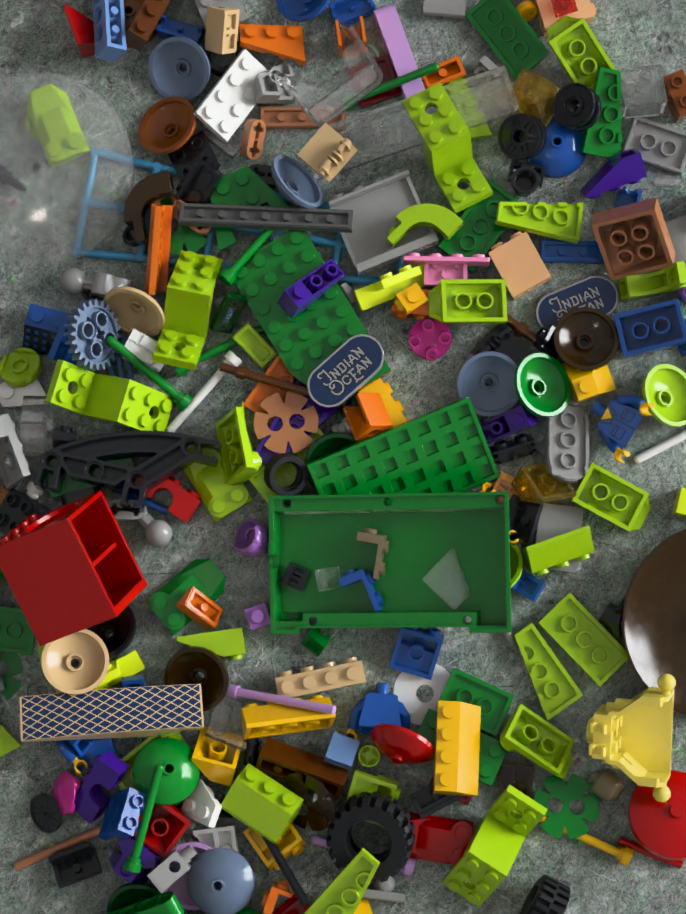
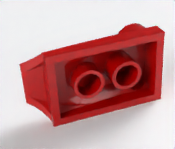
(440, 838)

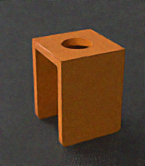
(341, 36)
(368, 416)

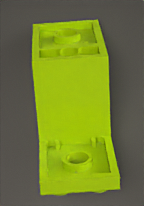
(447, 147)
(187, 310)
(109, 398)
(494, 846)

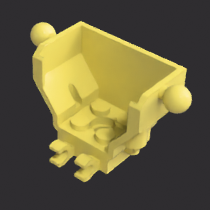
(637, 736)

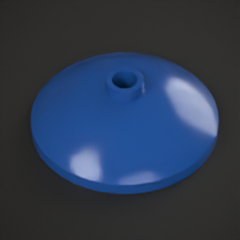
(301, 9)
(563, 158)

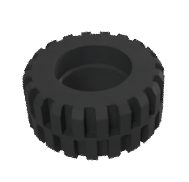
(385, 813)

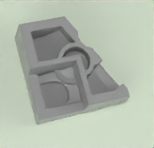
(269, 88)

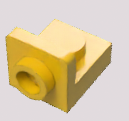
(410, 299)

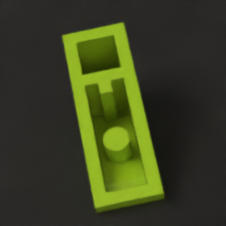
(222, 642)

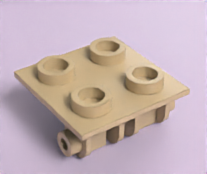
(327, 152)

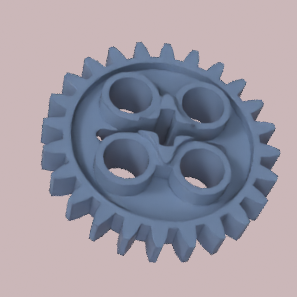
(87, 334)

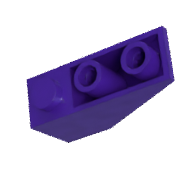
(618, 171)
(310, 288)
(508, 424)

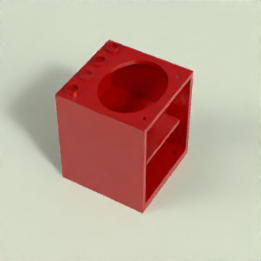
(70, 568)

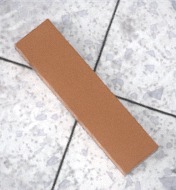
(290, 118)

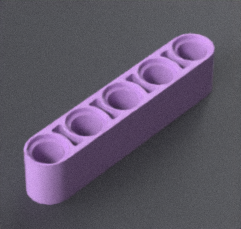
(397, 48)

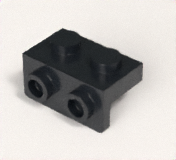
(523, 519)
(75, 864)

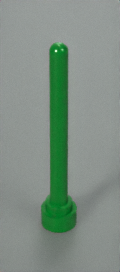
(400, 81)
(229, 274)
(215, 351)
(181, 399)
(133, 863)

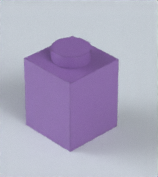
(258, 616)

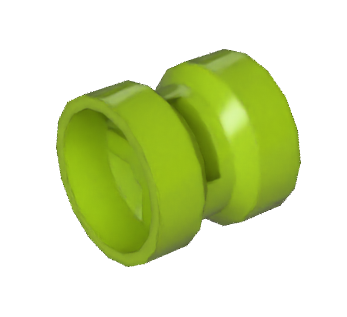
(368, 758)

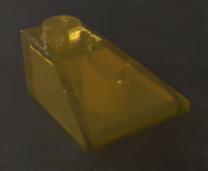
(535, 95)
(538, 486)

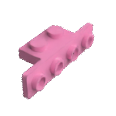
(441, 267)

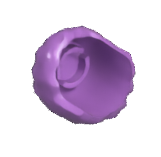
(252, 538)

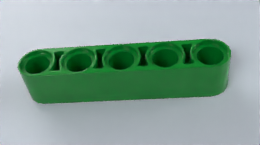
(160, 904)

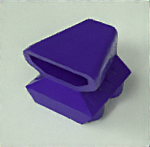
(148, 858)

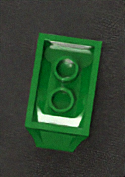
(199, 573)

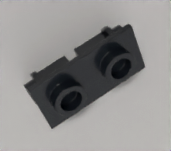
(520, 445)

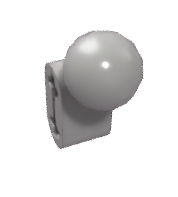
(75, 281)
(157, 532)

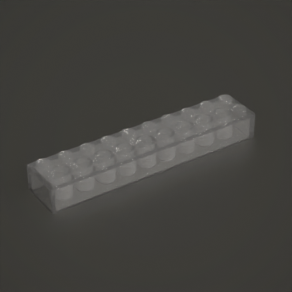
(391, 131)

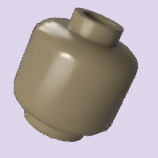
(607, 784)

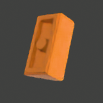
(448, 71)
(200, 608)

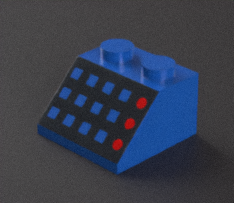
(41, 328)

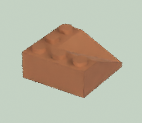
(633, 239)

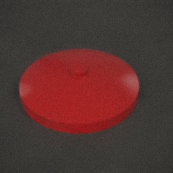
(661, 825)

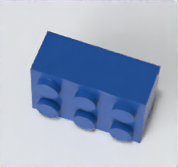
(651, 328)

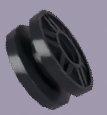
(587, 112)
(509, 136)

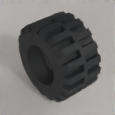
(547, 897)

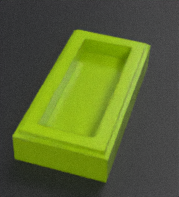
(254, 345)

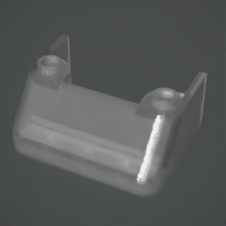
(341, 90)

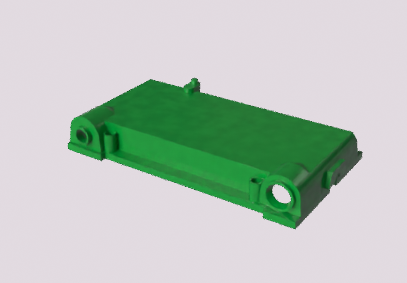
(421, 531)

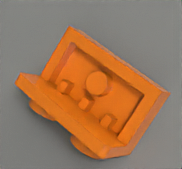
(270, 897)

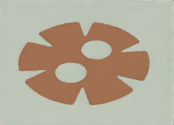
(296, 437)

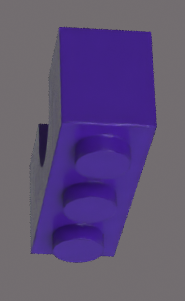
(106, 771)

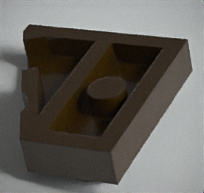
(516, 775)

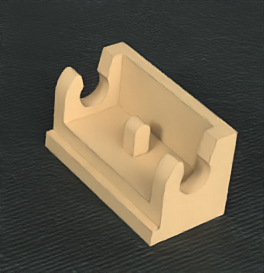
(221, 29)

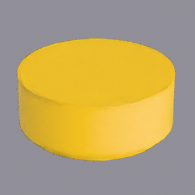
(527, 10)

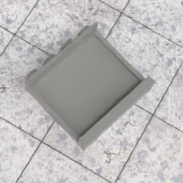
(374, 216)

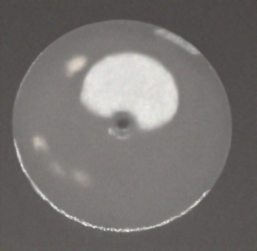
(81, 173)

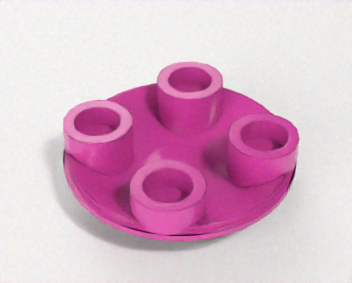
(430, 338)
(64, 792)

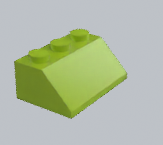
(558, 551)
(262, 803)

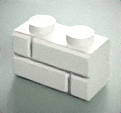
(143, 348)

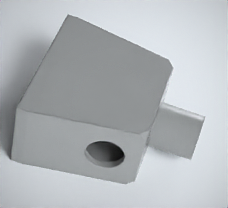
(165, 875)

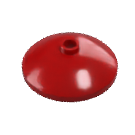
(402, 744)

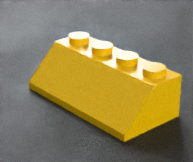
(282, 719)
(456, 748)

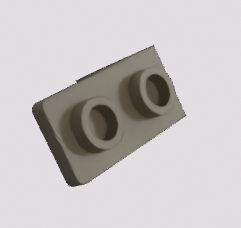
(370, 535)

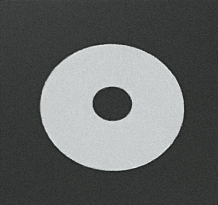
(406, 688)

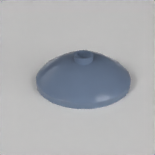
(167, 71)
(296, 182)
(493, 398)
(231, 871)

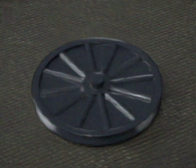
(45, 813)

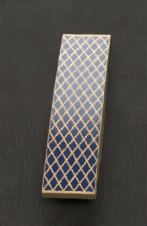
(111, 713)

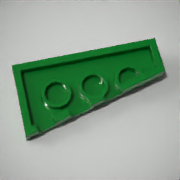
(605, 135)

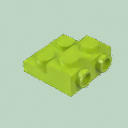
(369, 783)

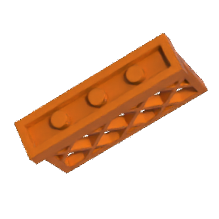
(159, 248)

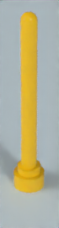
(622, 854)

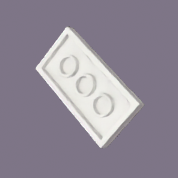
(231, 97)

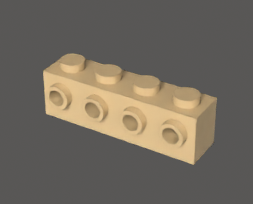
(322, 679)

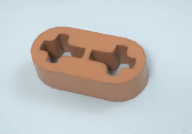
(253, 138)

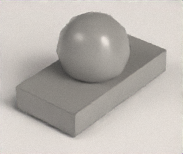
(385, 891)

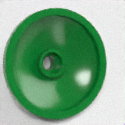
(550, 384)
(175, 785)

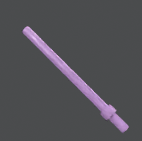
(236, 691)

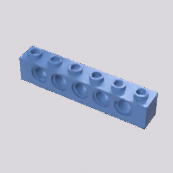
(109, 29)

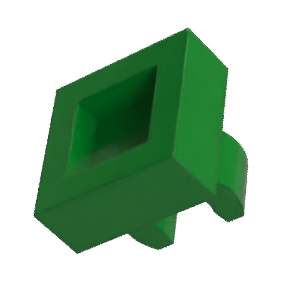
(315, 642)

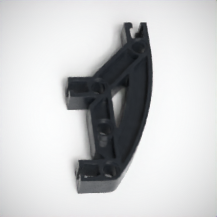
(84, 455)

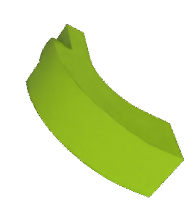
(428, 215)
(653, 283)

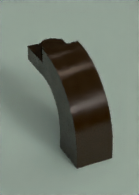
(141, 197)

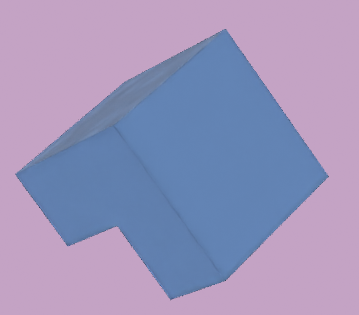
(341, 751)

